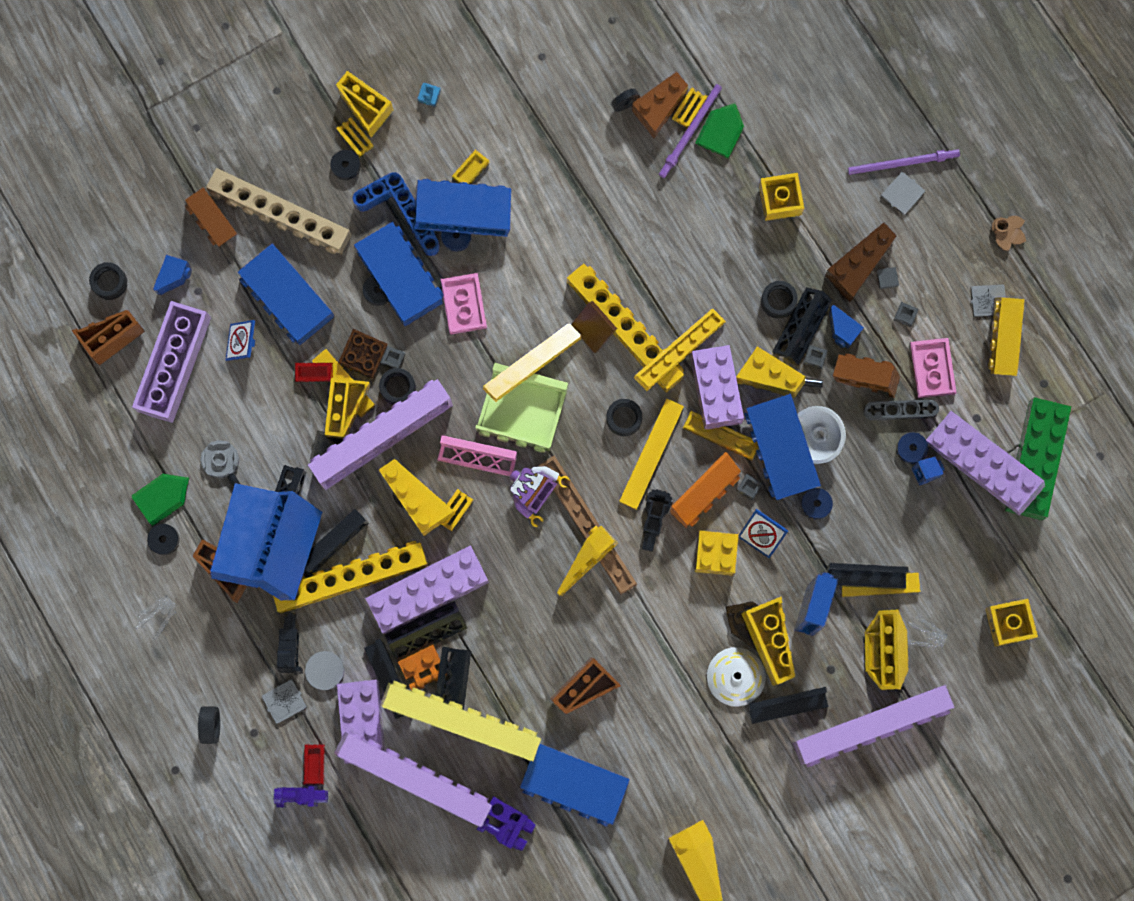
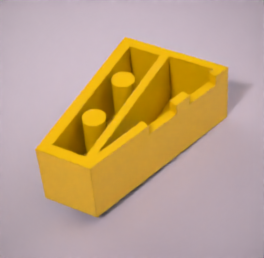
(364, 102)
(770, 374)
(343, 405)

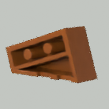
(659, 103)
(209, 217)
(109, 336)
(867, 374)
(205, 556)
(584, 686)

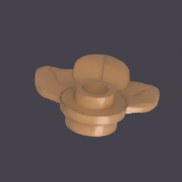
(1011, 233)

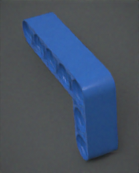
(405, 207)

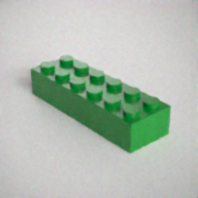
(1042, 449)

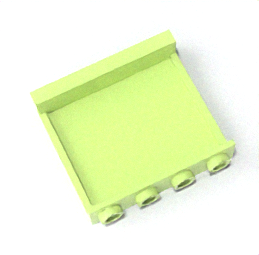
(526, 413)

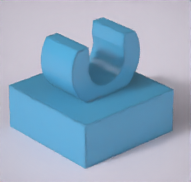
(429, 94)

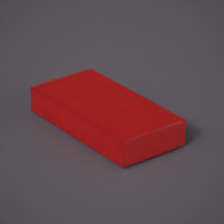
(313, 372)
(314, 764)

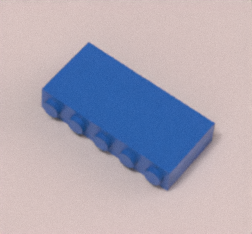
(462, 208)
(399, 273)
(285, 295)
(782, 447)
(242, 534)
(286, 546)
(816, 604)
(574, 784)

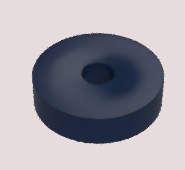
(456, 244)
(912, 456)
(812, 511)

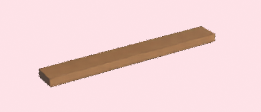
(585, 522)

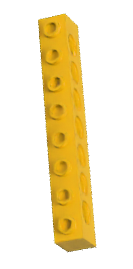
(638, 351)
(323, 592)

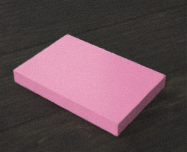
(463, 303)
(932, 368)

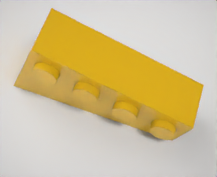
(1006, 336)
(420, 502)
(771, 639)

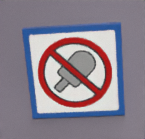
(240, 340)
(762, 533)

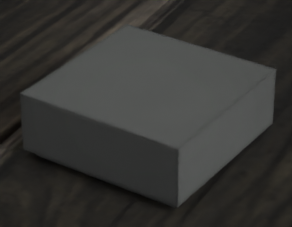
(887, 278)
(906, 314)
(815, 357)
(392, 358)
(749, 487)

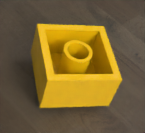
(781, 196)
(716, 553)
(1011, 622)

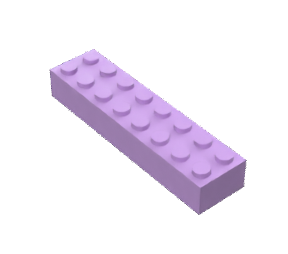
(380, 434)
(875, 724)
(413, 779)

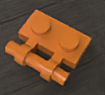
(418, 663)

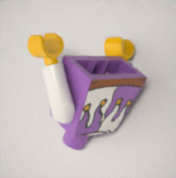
(532, 489)

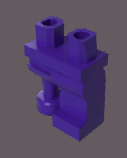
(302, 796)
(511, 824)

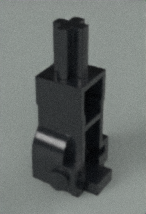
(653, 523)
(288, 646)

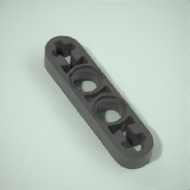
(901, 409)

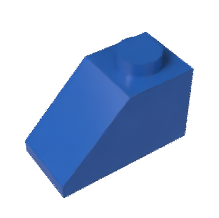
(172, 274)
(843, 327)
(928, 470)

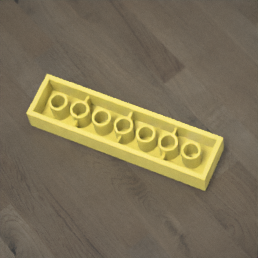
(461, 722)

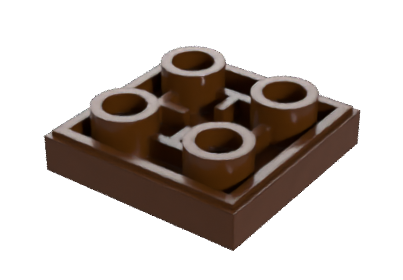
(594, 326)
(362, 353)

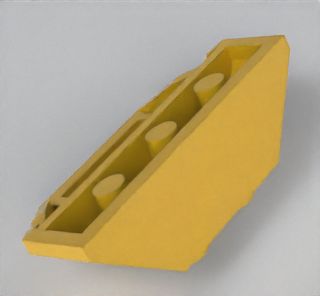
(887, 650)

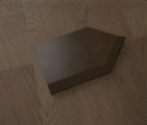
(737, 624)

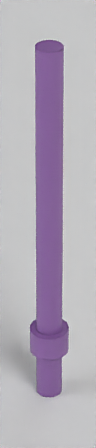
(939, 156)
(672, 159)

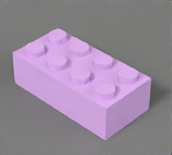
(717, 387)
(361, 710)

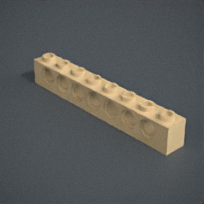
(221, 180)

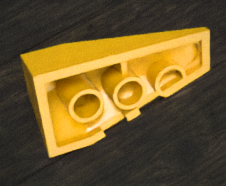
(593, 550)
(697, 856)

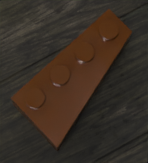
(856, 266)

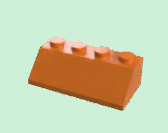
(706, 490)

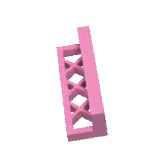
(477, 448)

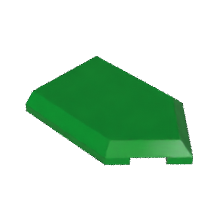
(721, 130)
(161, 497)

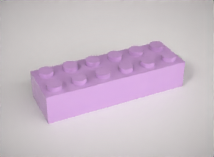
(171, 362)
(985, 463)
(427, 590)

